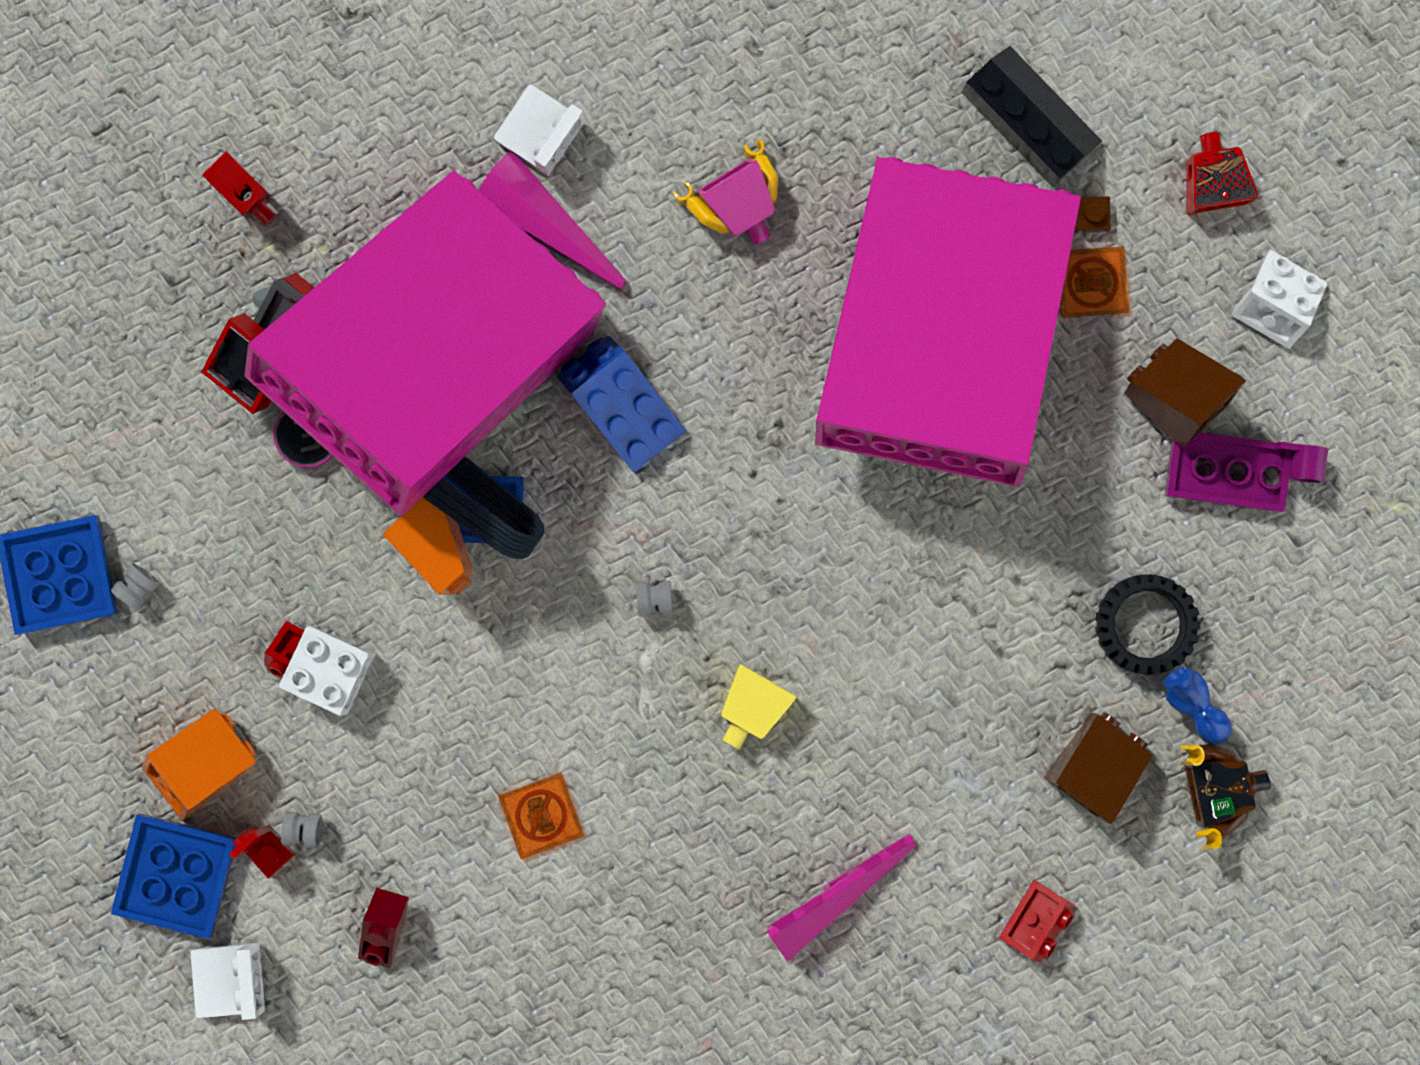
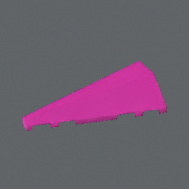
(543, 218)
(805, 922)

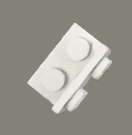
(539, 129)
(1281, 300)
(326, 671)
(228, 981)

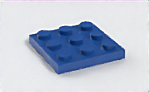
(57, 575)
(174, 876)

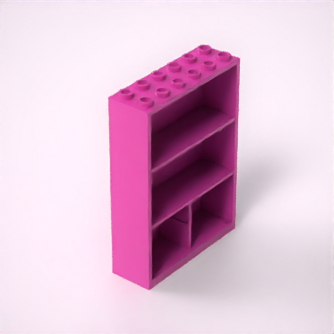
(948, 321)
(424, 341)

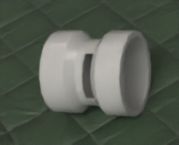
(135, 586)
(654, 599)
(301, 830)

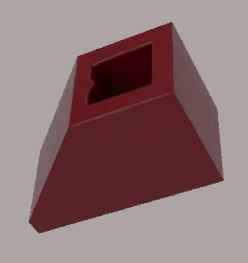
(382, 927)

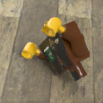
(1220, 790)

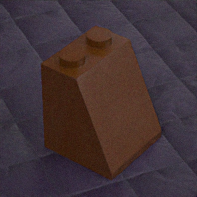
(1182, 390)
(1100, 766)

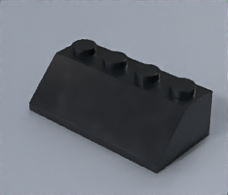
(1030, 115)

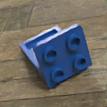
(620, 402)

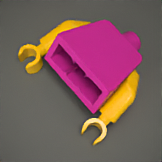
(737, 198)

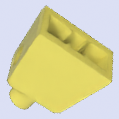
(753, 706)

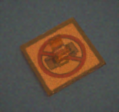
(1095, 283)
(541, 815)

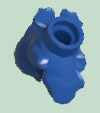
(1191, 696)

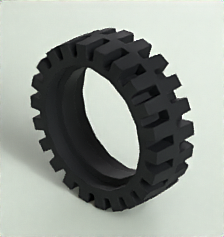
(1187, 627)

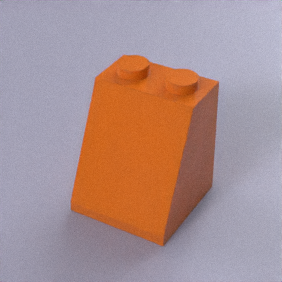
(433, 547)
(199, 763)

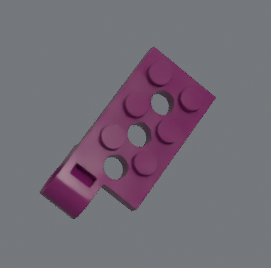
(1290, 461)

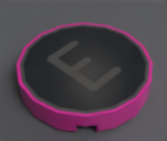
(297, 445)

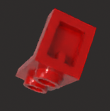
(263, 848)

